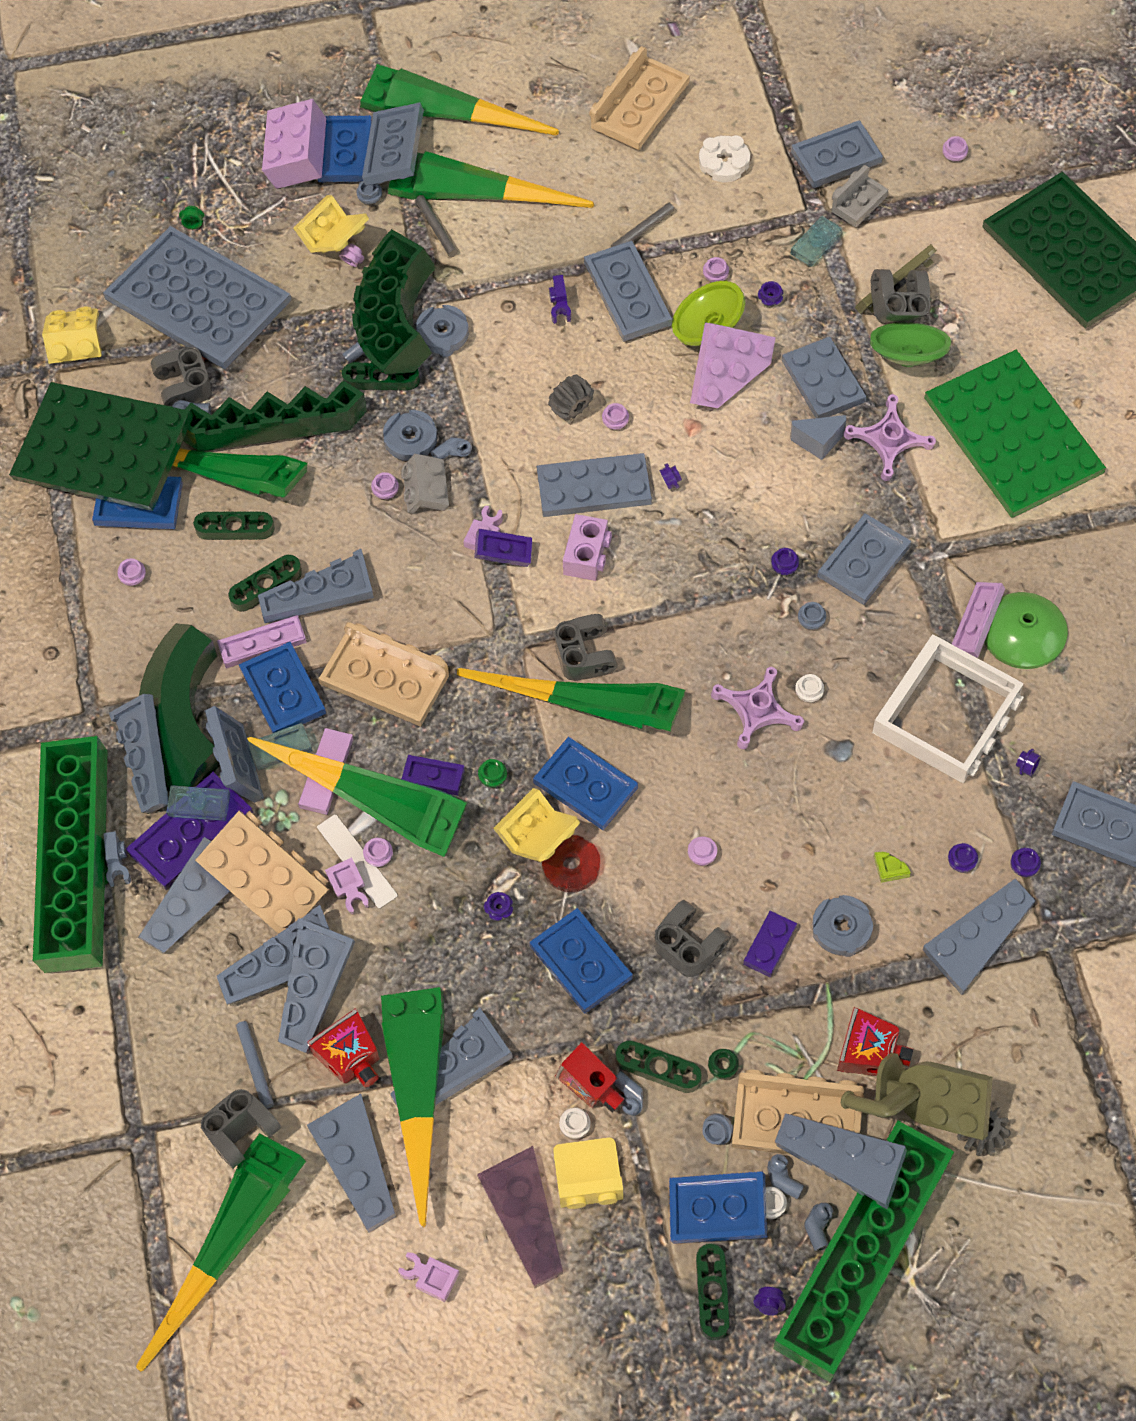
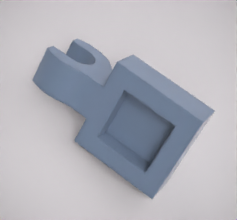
(115, 853)

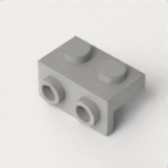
(858, 197)
(425, 483)

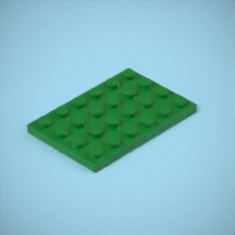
(1014, 433)

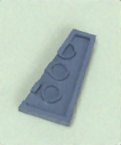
(972, 940)

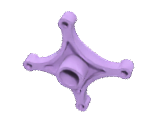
(889, 437)
(757, 707)

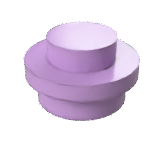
(955, 148)
(352, 255)
(715, 269)
(615, 416)
(384, 485)
(131, 572)
(702, 851)
(377, 852)

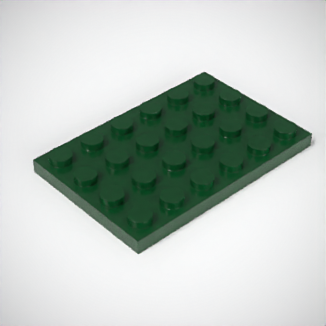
(1069, 248)
(101, 445)

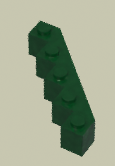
(274, 419)

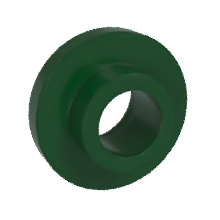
(723, 1055)

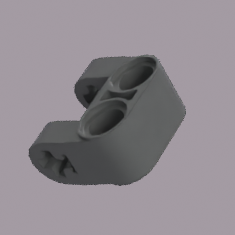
(901, 302)
(191, 366)
(590, 664)
(685, 944)
(234, 1119)

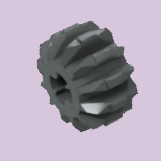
(571, 397)
(995, 1138)

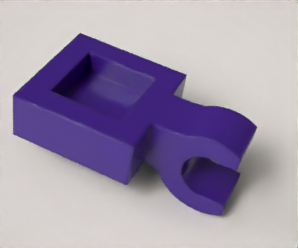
(559, 297)

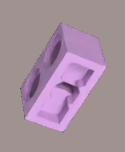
(584, 547)

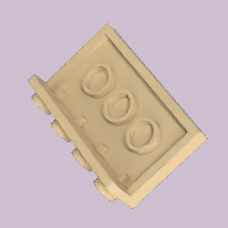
(637, 99)
(385, 673)
(263, 872)
(766, 1099)

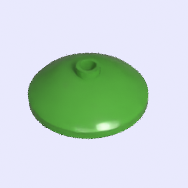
(910, 343)
(1024, 643)

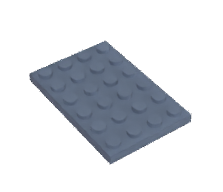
(197, 297)

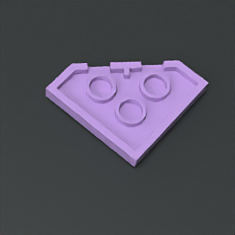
(728, 362)

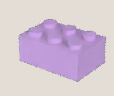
(294, 144)

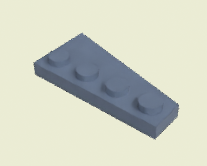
(331, 587)
(141, 741)
(184, 904)
(266, 965)
(314, 975)
(468, 1056)
(352, 1154)
(855, 1159)

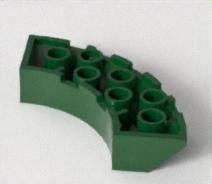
(387, 305)
(173, 680)

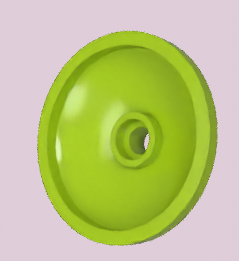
(713, 303)

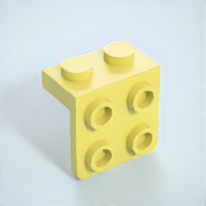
(328, 226)
(71, 335)
(535, 827)
(588, 1173)

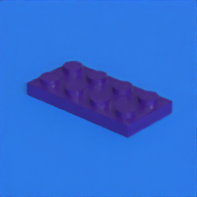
(172, 840)

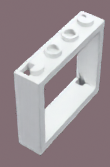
(974, 669)

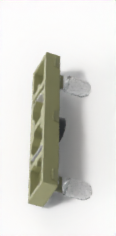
(899, 277)

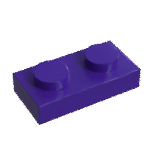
(503, 547)
(434, 773)
(770, 944)

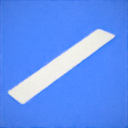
(346, 847)

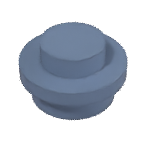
(369, 193)
(812, 615)
(717, 1129)

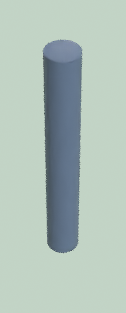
(254, 1064)

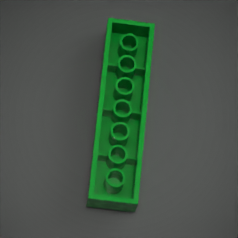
(70, 855)
(861, 1259)

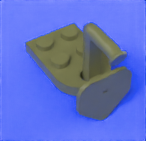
(947, 1101)

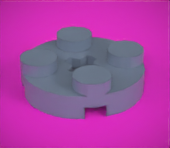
(448, 341)
(414, 421)
(846, 941)

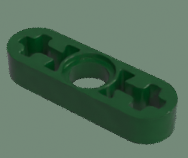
(362, 383)
(225, 518)
(268, 571)
(654, 1054)
(705, 1315)

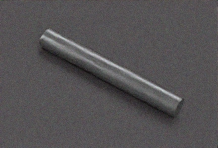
(645, 225)
(436, 226)

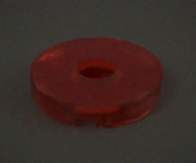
(573, 879)

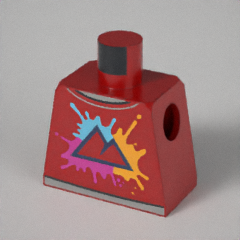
(868, 1043)
(347, 1050)
(584, 1067)

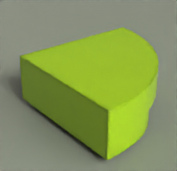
(890, 867)

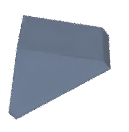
(818, 434)

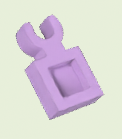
(487, 523)
(346, 881)
(433, 1278)

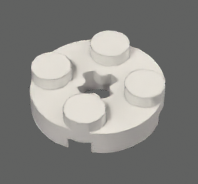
(724, 146)

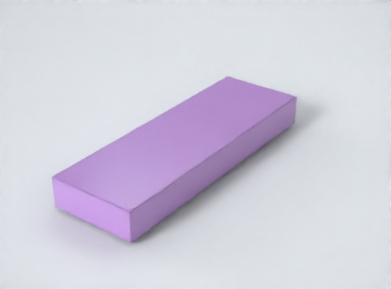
(978, 617)
(257, 641)
(334, 746)

